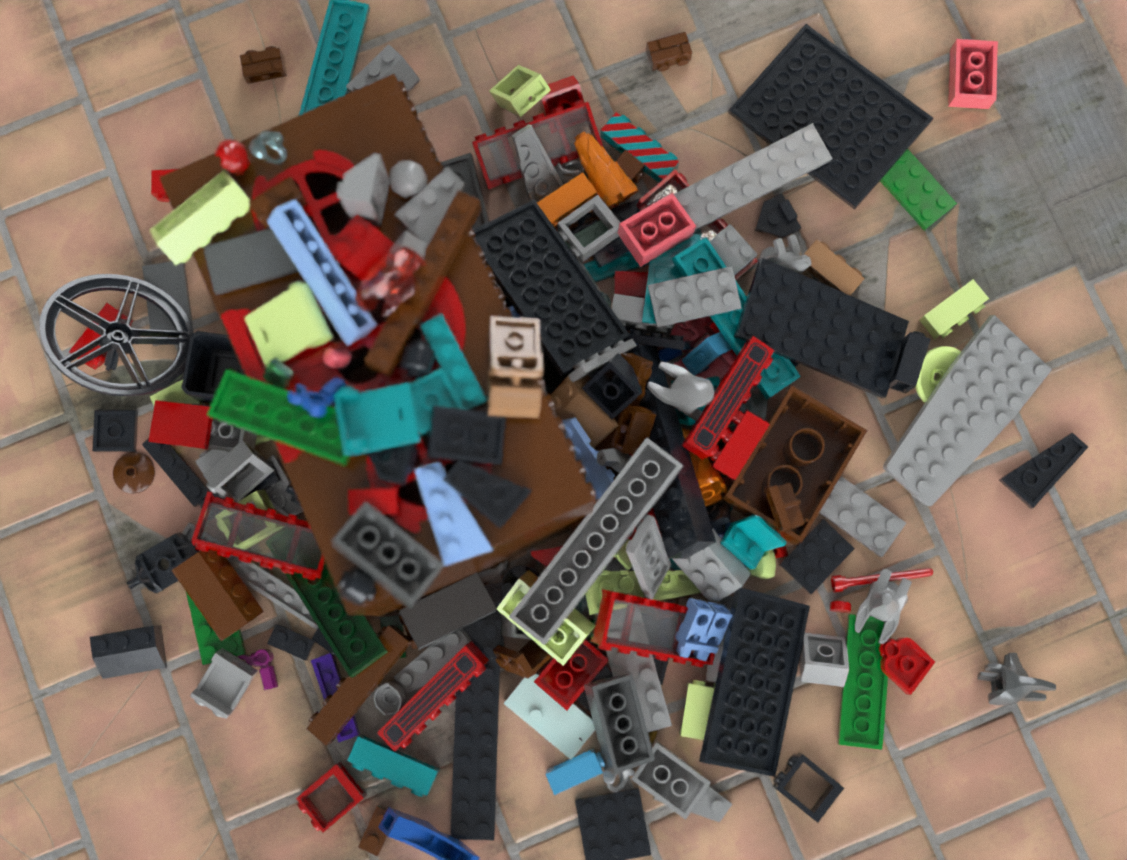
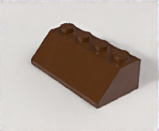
(217, 592)

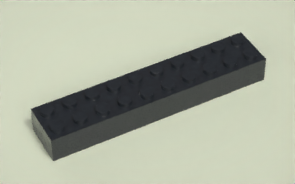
(681, 507)

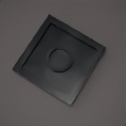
(115, 430)

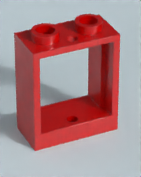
(350, 785)

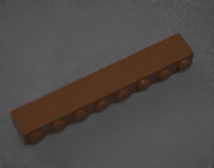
(439, 258)

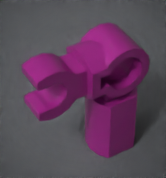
(267, 672)

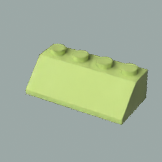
(200, 218)
(568, 636)

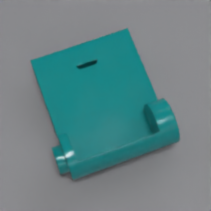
(373, 418)

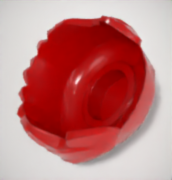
(233, 156)

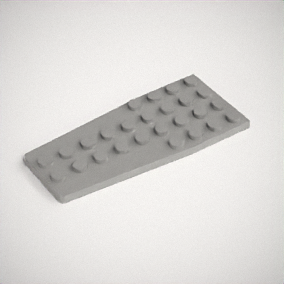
(966, 411)

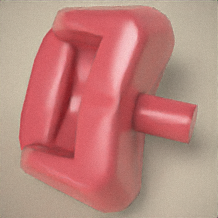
(337, 358)

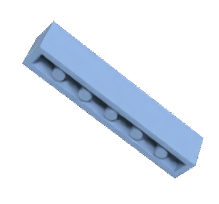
(320, 271)

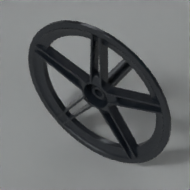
(117, 335)

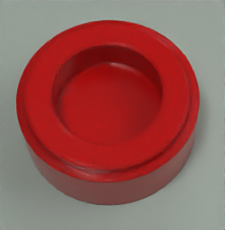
(840, 606)

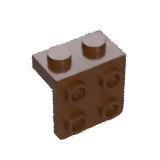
(525, 661)

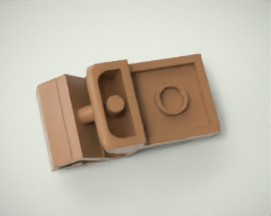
(514, 367)

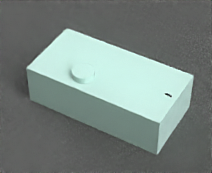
(562, 728)

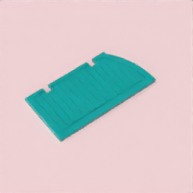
(662, 270)

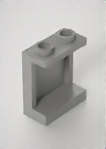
(224, 683)

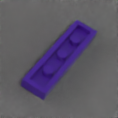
(328, 677)

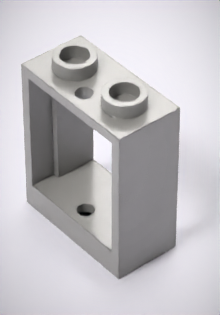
(604, 214)
(230, 465)

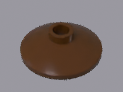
(143, 472)

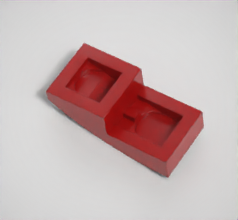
(382, 500)

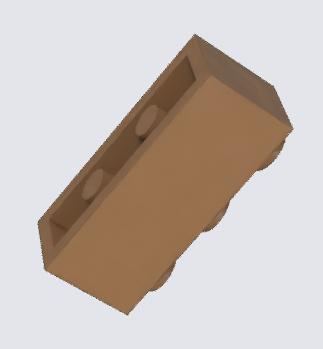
(832, 269)

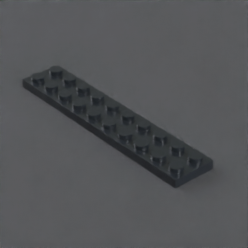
(477, 742)

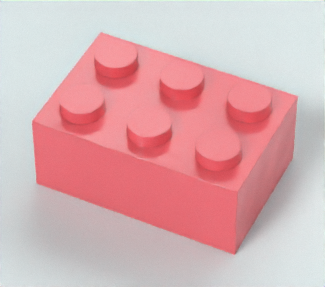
(973, 74)
(656, 229)

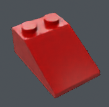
(360, 248)
(567, 681)

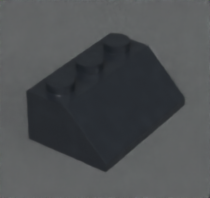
(129, 651)

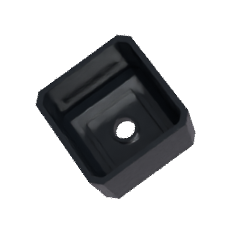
(206, 364)

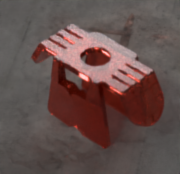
(378, 284)

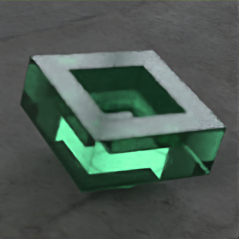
(278, 374)

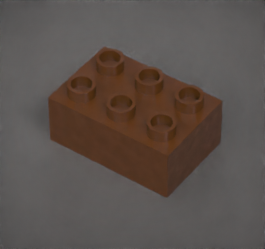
(801, 447)

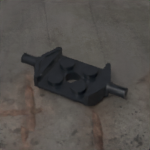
(148, 564)

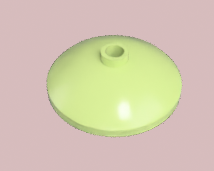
(935, 362)

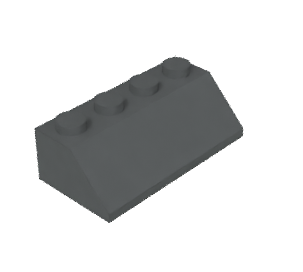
(387, 555)
(619, 723)

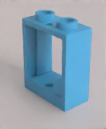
(575, 771)

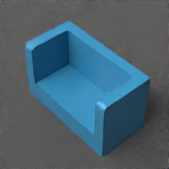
(706, 353)

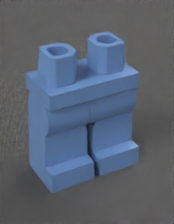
(702, 628)

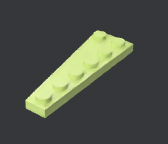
(674, 585)

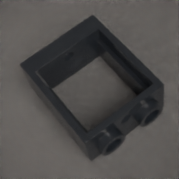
(909, 362)
(824, 801)

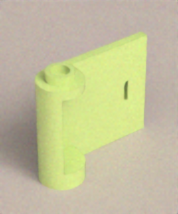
(288, 324)

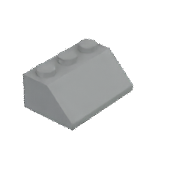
(383, 65)
(365, 190)

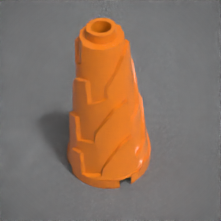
(602, 172)
(708, 477)

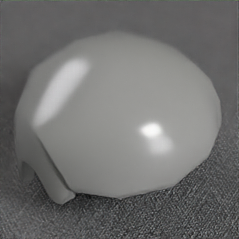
(407, 178)
(389, 698)

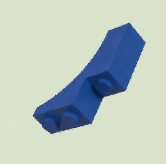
(424, 836)

